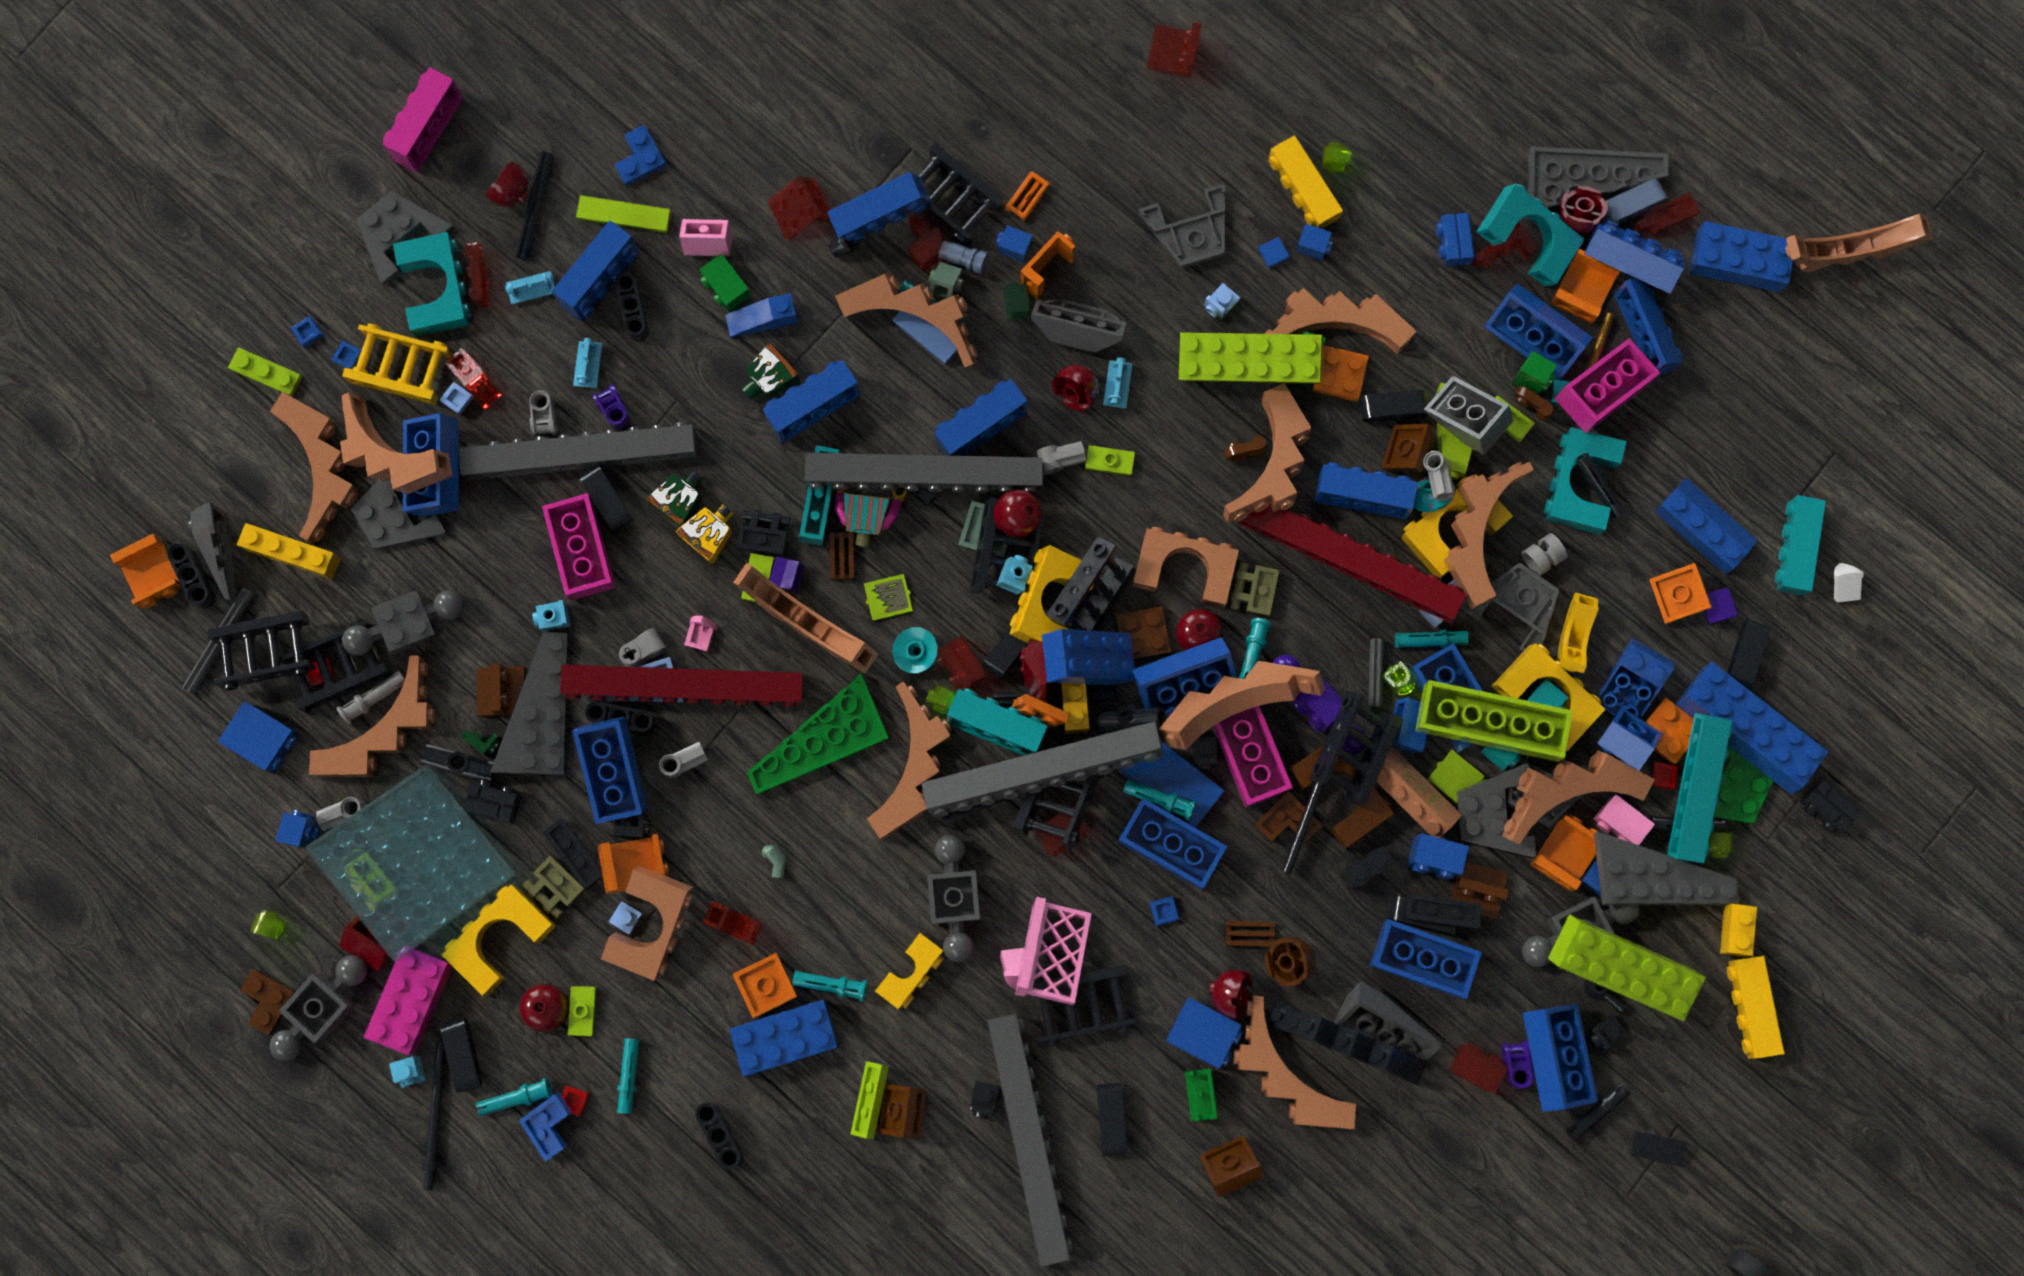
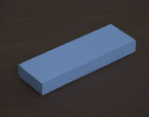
(926, 335)

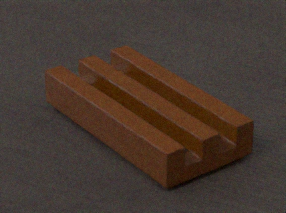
(841, 536)
(1271, 934)

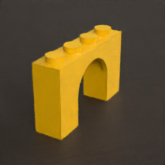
(1424, 535)
(1050, 566)
(1536, 664)
(466, 951)

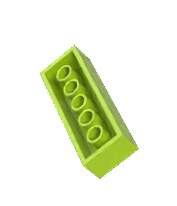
(1251, 358)
(1494, 721)
(1626, 967)

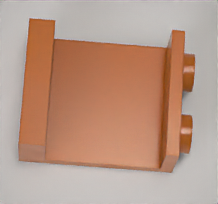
(1030, 273)
(1585, 287)
(147, 571)
(1566, 852)
(622, 858)

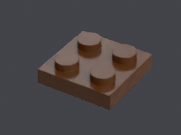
(1147, 632)

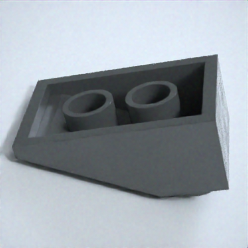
(1470, 414)

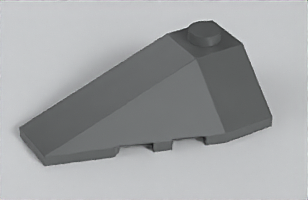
(211, 533)
(1382, 1020)

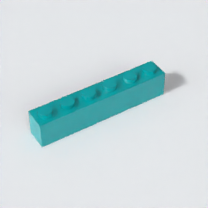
(1700, 787)

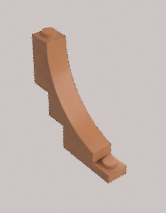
(1261, 686)

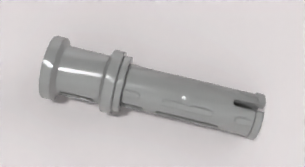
(363, 702)

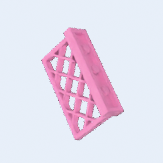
(1035, 942)

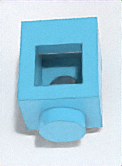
(1009, 580)
(559, 619)
(407, 1071)

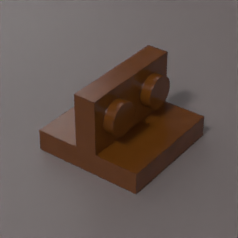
(1408, 448)
(498, 689)
(1481, 886)
(902, 1111)
(1231, 1166)

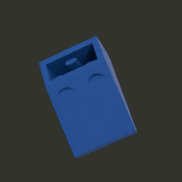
(1635, 679)

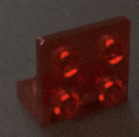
(1174, 49)
(799, 206)

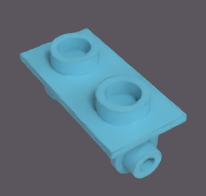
(530, 287)
(587, 363)
(1117, 383)

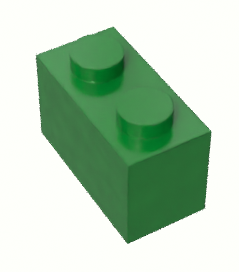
(724, 282)
(1535, 373)

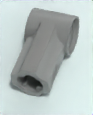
(1057, 458)
(1439, 477)
(685, 758)
(335, 814)

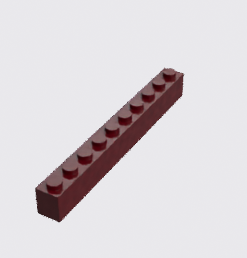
(1358, 561)
(681, 683)

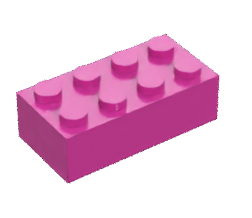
(422, 120)
(1607, 385)
(578, 547)
(1252, 756)
(408, 1001)

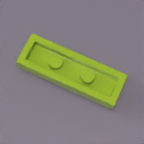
(265, 372)
(869, 1100)

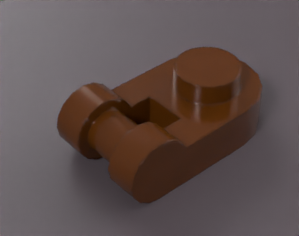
(1528, 398)
(1238, 451)

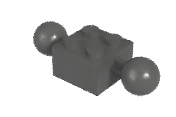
(403, 622)
(953, 898)
(1537, 948)
(318, 1008)

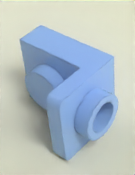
(1221, 301)

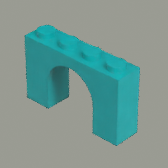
(1559, 240)
(450, 309)
(1565, 506)

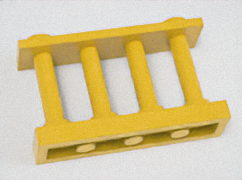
(402, 386)

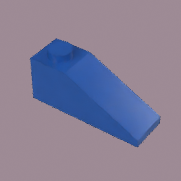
(762, 316)

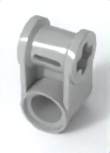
(542, 419)
(644, 647)

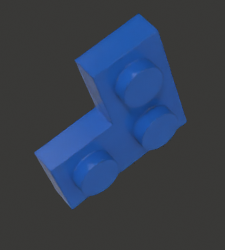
(643, 161)
(541, 1126)

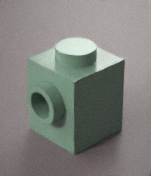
(945, 281)

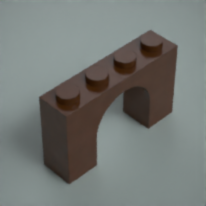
(1363, 818)

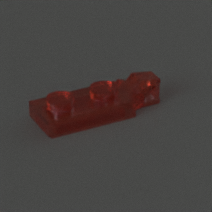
(1668, 214)
(477, 274)

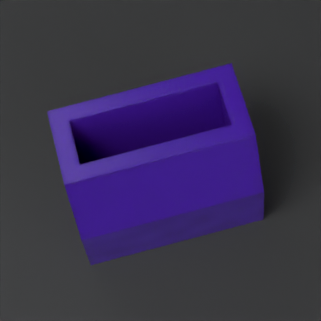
(787, 574)
(1722, 607)

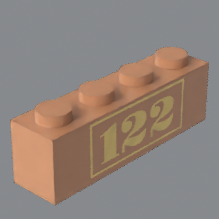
(1416, 795)

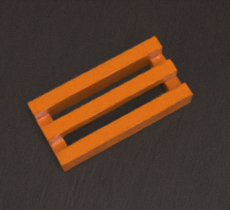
(1017, 211)

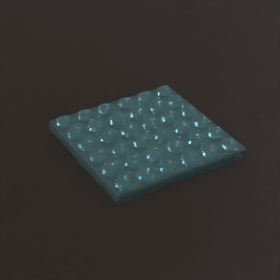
(409, 862)

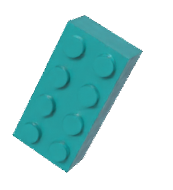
(996, 724)

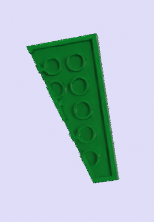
(831, 734)

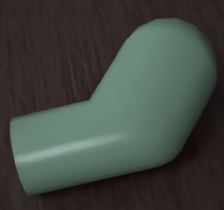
(777, 858)

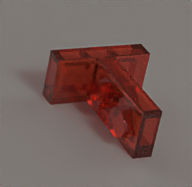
(1517, 240)
(473, 378)

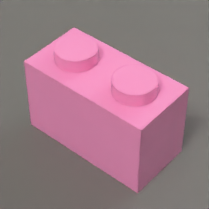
(706, 237)
(1623, 820)

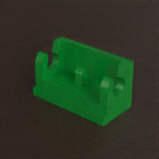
(1200, 1094)

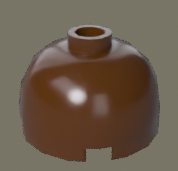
(1290, 961)

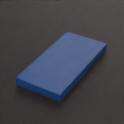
(1178, 776)

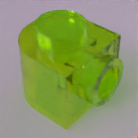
(1335, 157)
(1399, 679)
(941, 699)
(1720, 844)
(267, 924)

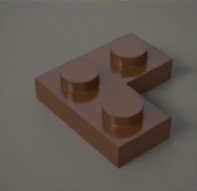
(1285, 813)
(272, 998)

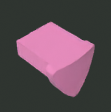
(700, 633)
(1011, 963)

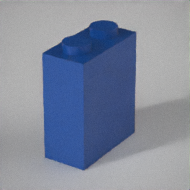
(258, 737)
(1204, 1033)

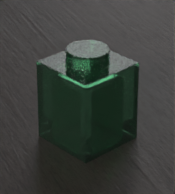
(1016, 301)

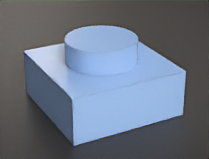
(456, 398)
(625, 918)

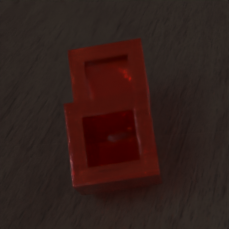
(926, 249)
(732, 923)

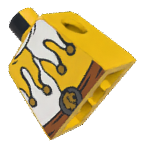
(707, 532)

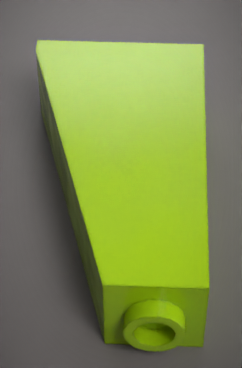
(1453, 449)

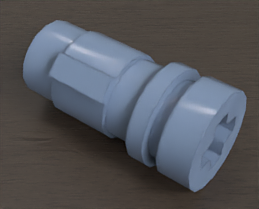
(964, 257)

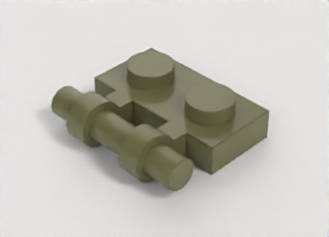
(1261, 592)
(558, 881)

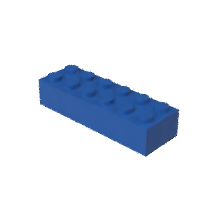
(1758, 730)

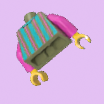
(867, 512)

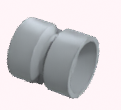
(1547, 552)

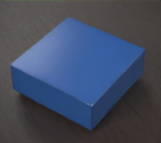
(1273, 252)
(307, 332)
(346, 355)
(1164, 911)

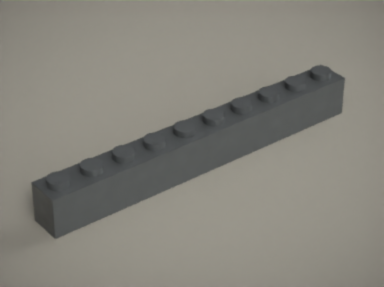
(577, 452)
(922, 472)
(1043, 769)
(1028, 1140)

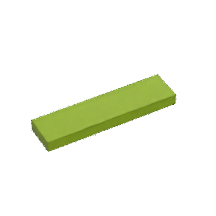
(623, 214)

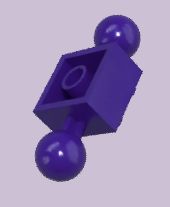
(1321, 709)

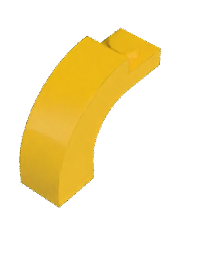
(1576, 633)

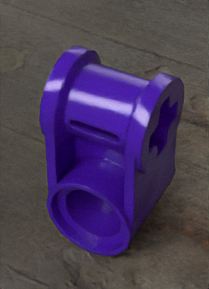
(611, 405)
(1517, 1062)

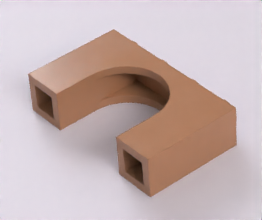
(1218, 560)
(671, 900)

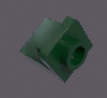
(478, 742)

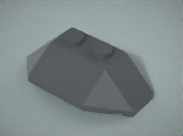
(1077, 324)

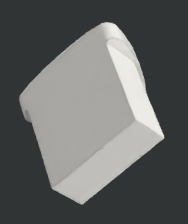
(1847, 583)

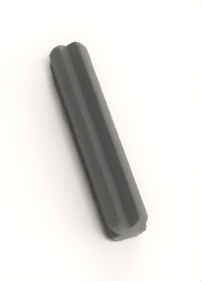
(1375, 673)

